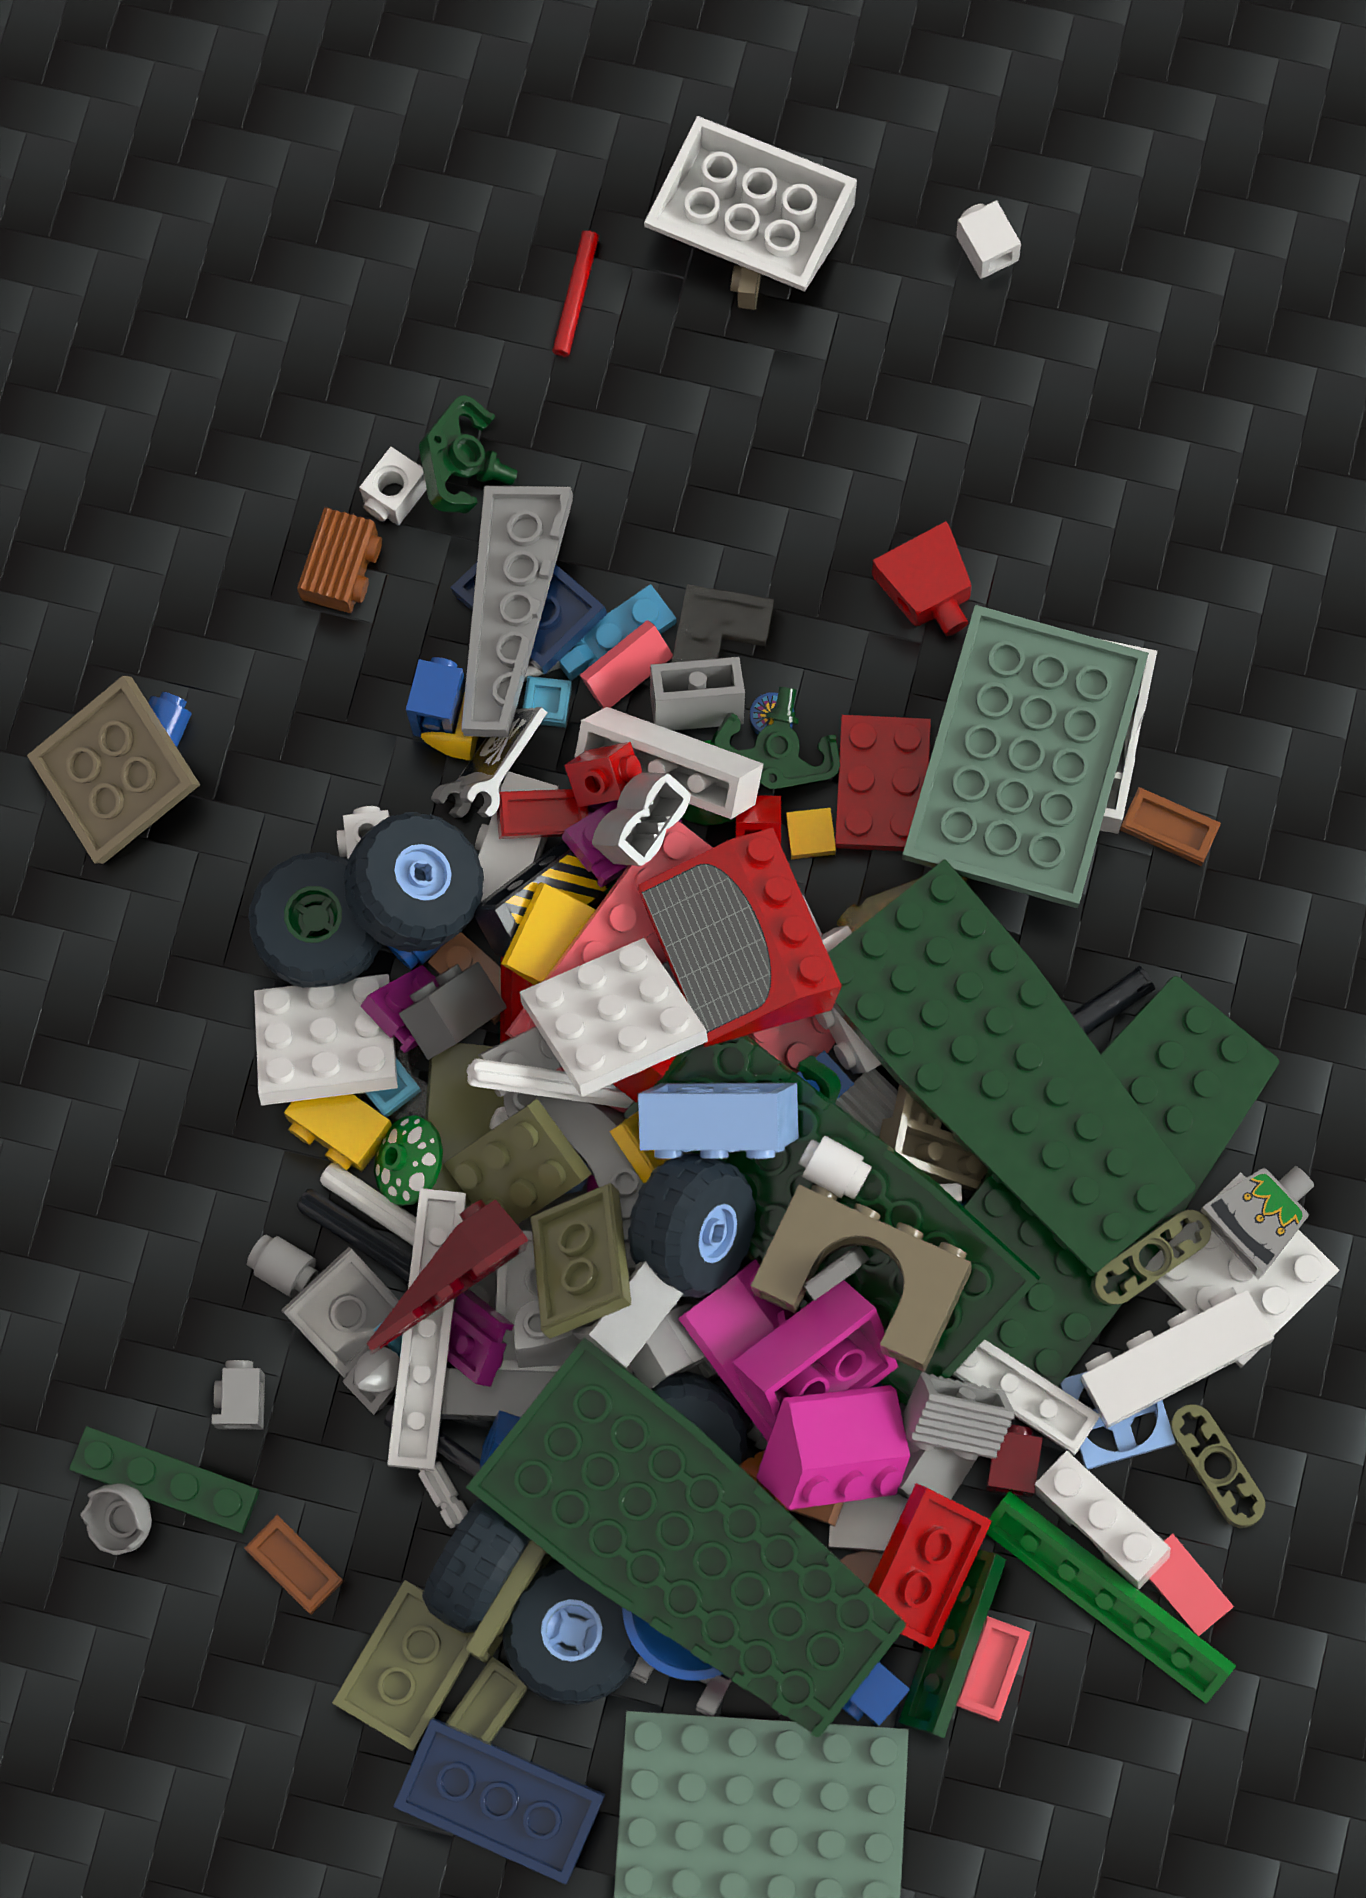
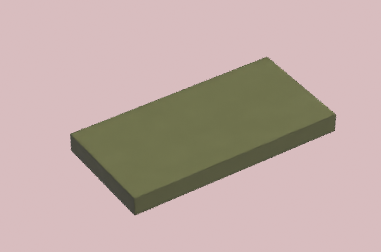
(457, 1108)

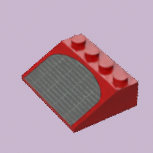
(741, 938)

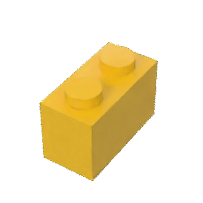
(341, 1125)

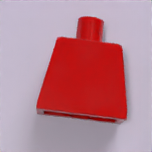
(927, 579)

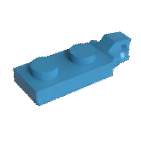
(615, 627)

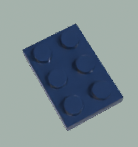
(565, 617)

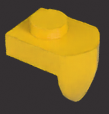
(455, 744)

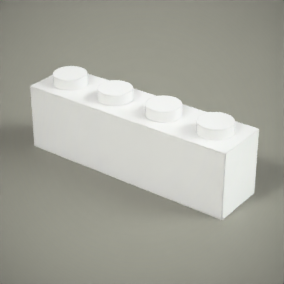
(713, 776)
(1176, 1357)

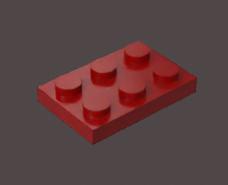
(880, 780)
(928, 1561)

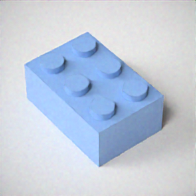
(718, 1119)

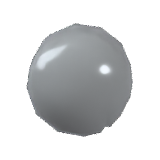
(117, 1518)

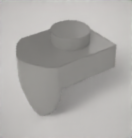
(374, 1378)

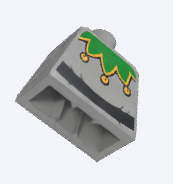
(1259, 1216)

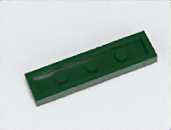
(165, 1480)
(946, 1665)

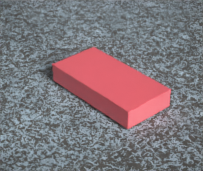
(626, 665)
(1189, 1589)
(992, 1669)

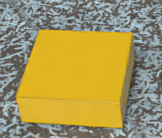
(811, 833)

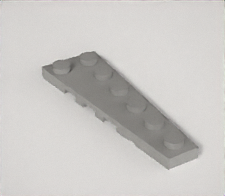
(513, 575)

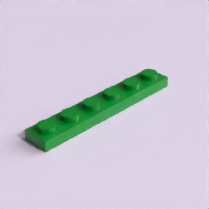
(1109, 1598)

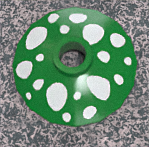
(408, 1160)

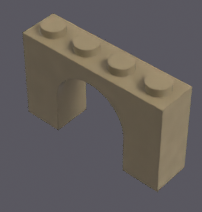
(820, 1226)

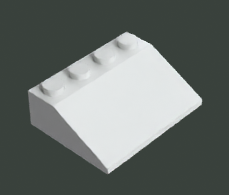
(752, 204)

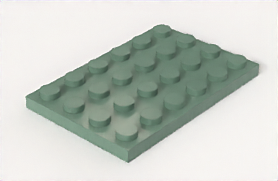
(1026, 756)
(759, 1809)

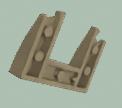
(928, 1147)

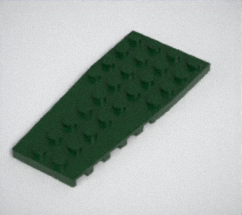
(1005, 1067)
(1195, 1085)
(892, 1189)
(685, 1539)

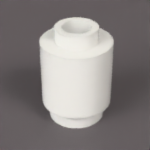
(834, 1167)

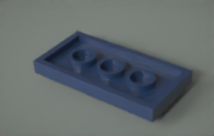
(499, 1800)

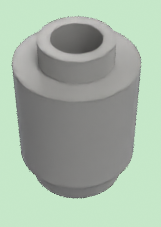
(282, 1265)

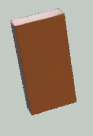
(1170, 826)
(294, 1564)

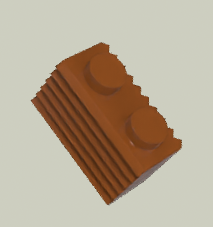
(339, 560)

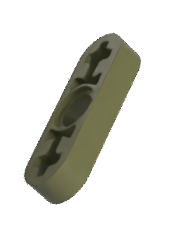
(1172, 1228)
(1246, 1489)

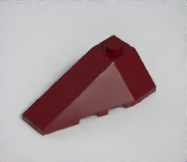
(469, 1254)

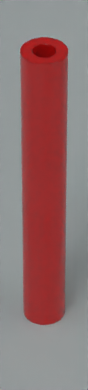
(575, 293)

